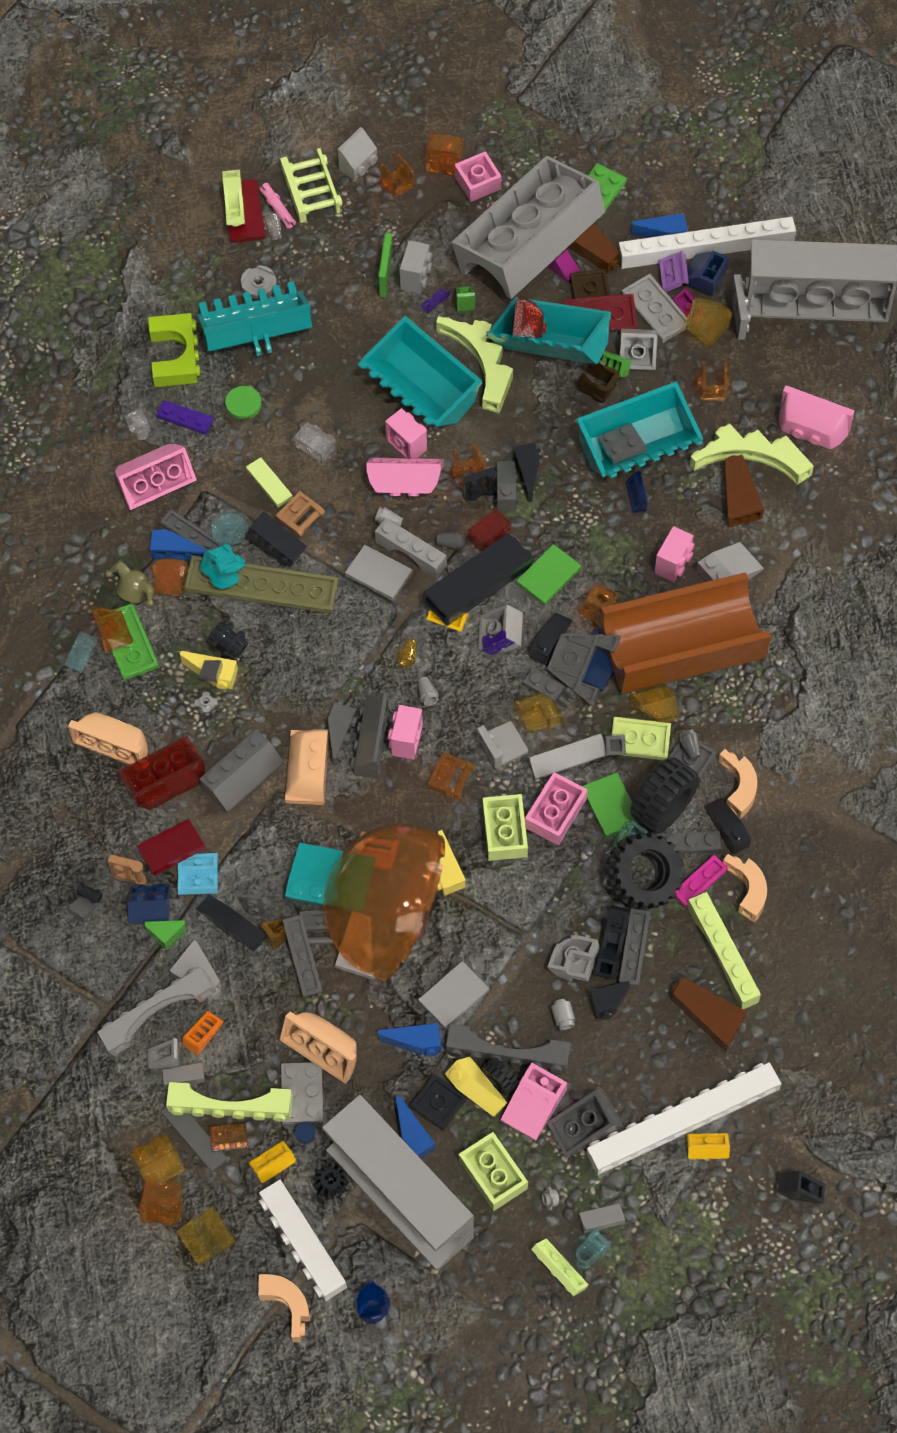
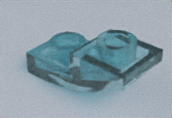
(81, 652)

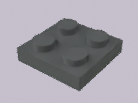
(622, 443)

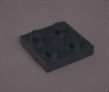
(438, 1102)

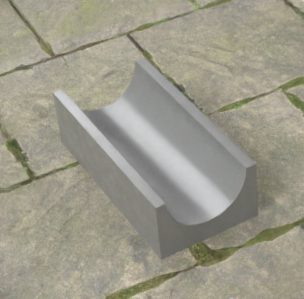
(530, 224)
(821, 280)
(399, 1183)

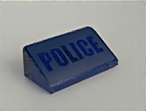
(636, 493)

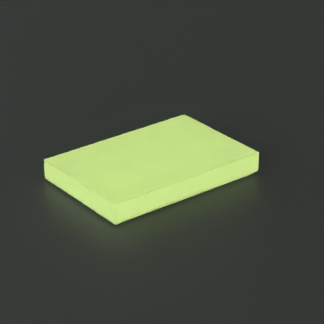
(644, 737)

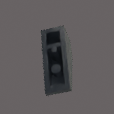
(528, 461)
(548, 638)
(729, 825)

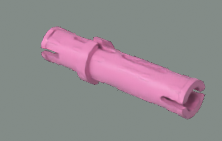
(273, 200)

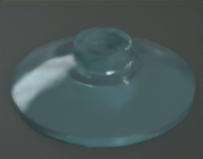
(226, 523)

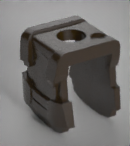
(589, 386)

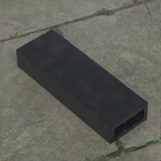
(477, 579)

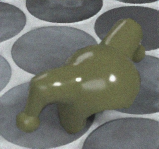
(132, 584)

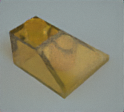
(708, 320)
(657, 703)

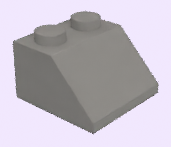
(357, 155)
(640, 347)
(502, 619)

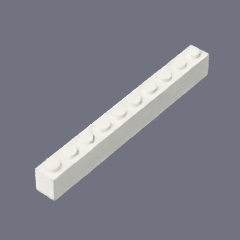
(721, 240)
(683, 1118)

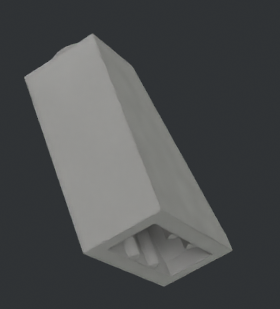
(195, 958)

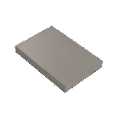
(378, 572)
(453, 995)

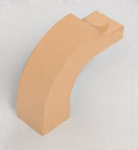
(744, 796)
(755, 883)
(282, 1290)

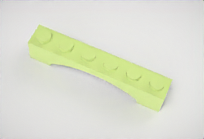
(708, 920)
(272, 1105)

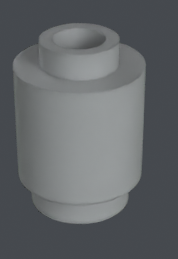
(563, 1014)

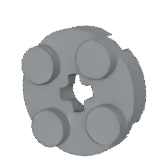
(256, 274)

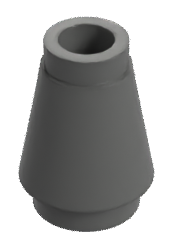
(452, 540)
(690, 742)

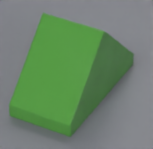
(465, 298)
(166, 932)

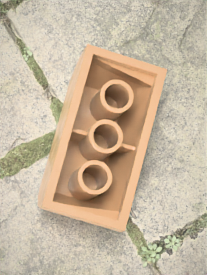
(109, 737)
(307, 767)
(320, 1043)

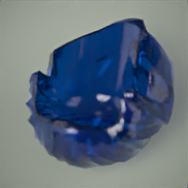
(372, 1303)

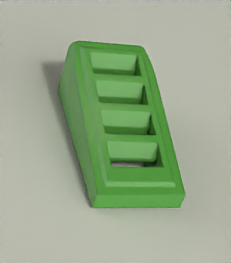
(622, 365)

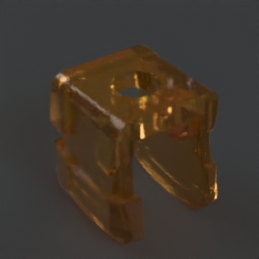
(404, 174)
(706, 390)
(476, 464)
(170, 576)
(598, 597)
(161, 1203)

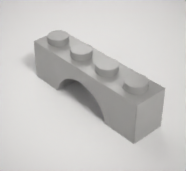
(396, 538)

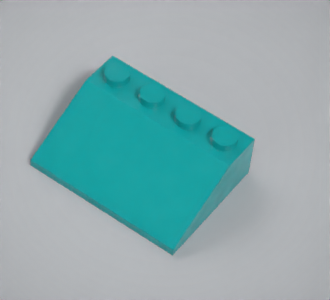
(310, 874)

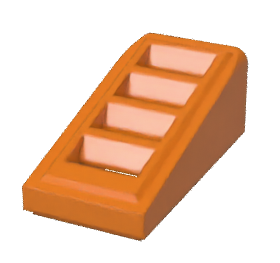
(195, 1043)

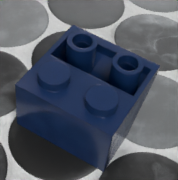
(707, 271)
(149, 903)

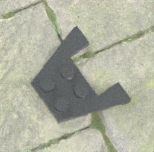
(573, 658)

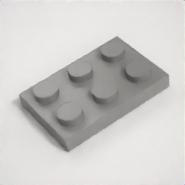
(739, 303)
(307, 1091)

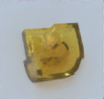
(538, 712)

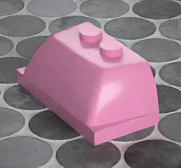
(814, 418)
(154, 474)
(404, 475)

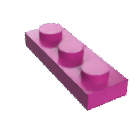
(701, 880)

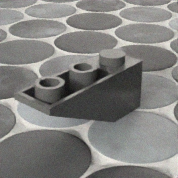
(340, 723)

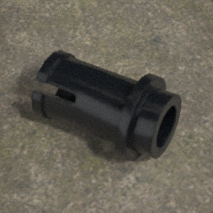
(89, 893)

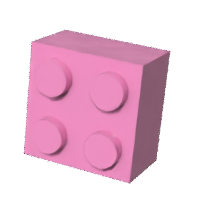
(477, 176)
(406, 434)
(674, 554)
(405, 732)

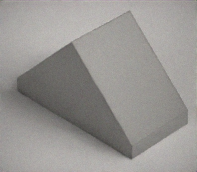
(164, 1055)

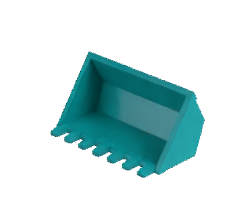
(254, 318)
(570, 332)
(422, 374)
(658, 417)

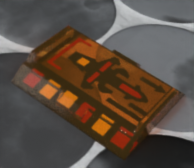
(228, 1136)

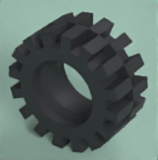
(500, 1076)

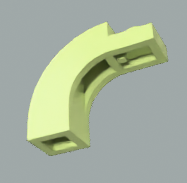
(233, 197)

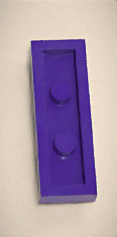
(184, 417)

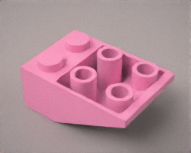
(534, 1101)

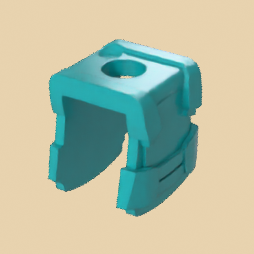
(221, 566)

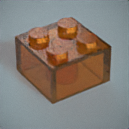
(443, 153)

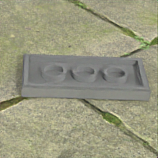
(656, 308)

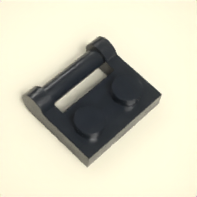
(473, 484)

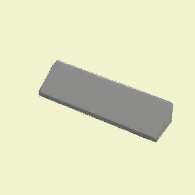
(567, 756)

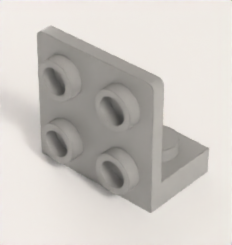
(501, 744)

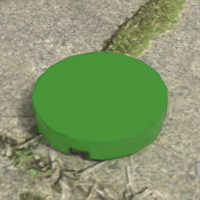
(243, 402)

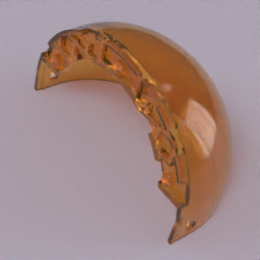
(381, 895)

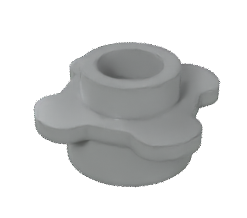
(206, 708)
(550, 1198)

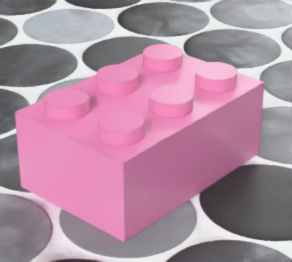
(556, 808)

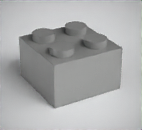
(415, 267)

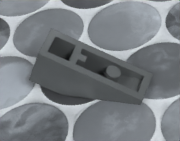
(506, 486)

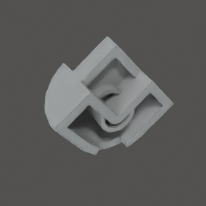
(574, 958)

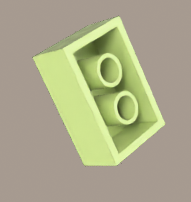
(505, 827)
(493, 1171)

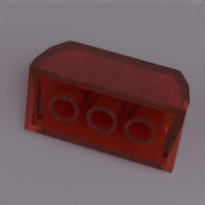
(528, 319)
(164, 773)

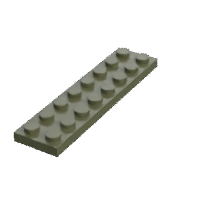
(270, 587)

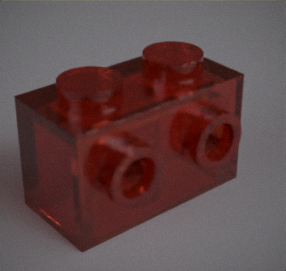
(489, 530)

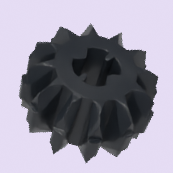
(338, 1183)

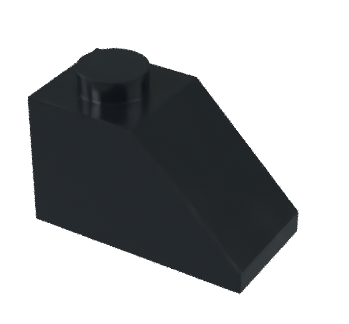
(608, 999)
(801, 1187)

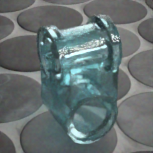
(594, 1246)

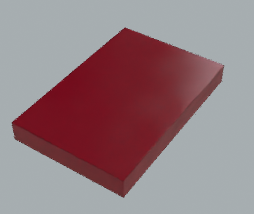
(171, 847)

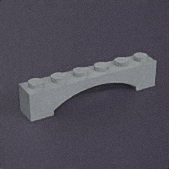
(119, 1033)

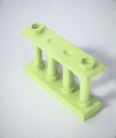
(299, 195)

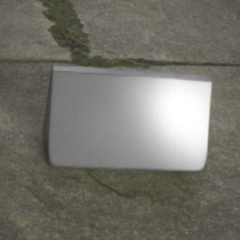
(184, 1074)
(602, 1218)

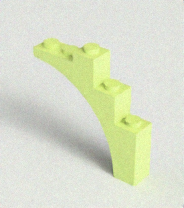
(487, 354)
(754, 446)

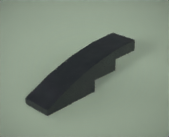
(231, 922)

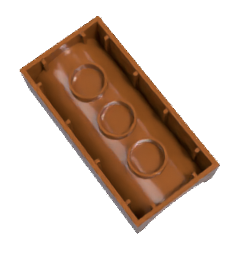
(683, 633)

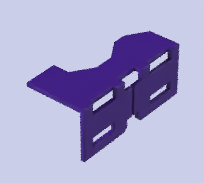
(435, 301)
(488, 642)

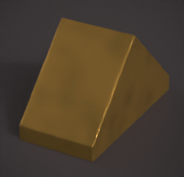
(275, 932)

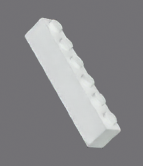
(303, 1241)

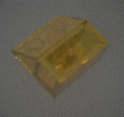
(157, 1160)

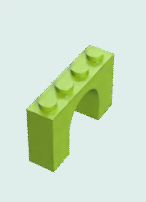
(183, 369)

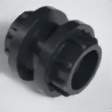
(227, 640)

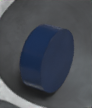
(305, 1132)

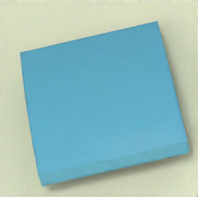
(198, 874)

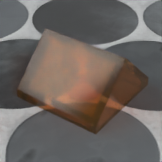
(111, 628)

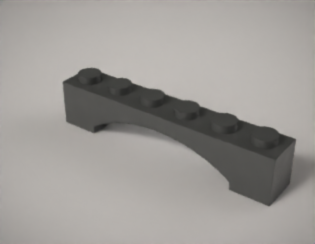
(550, 1056)

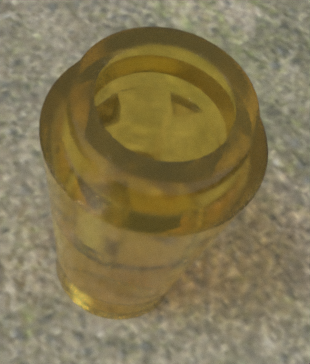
(407, 655)

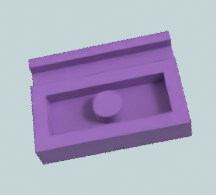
(673, 271)

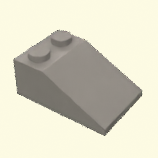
(728, 562)

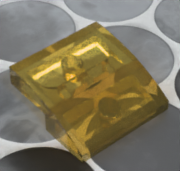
(206, 1236)

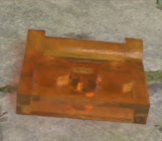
(445, 773)

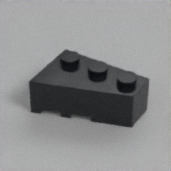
(275, 540)

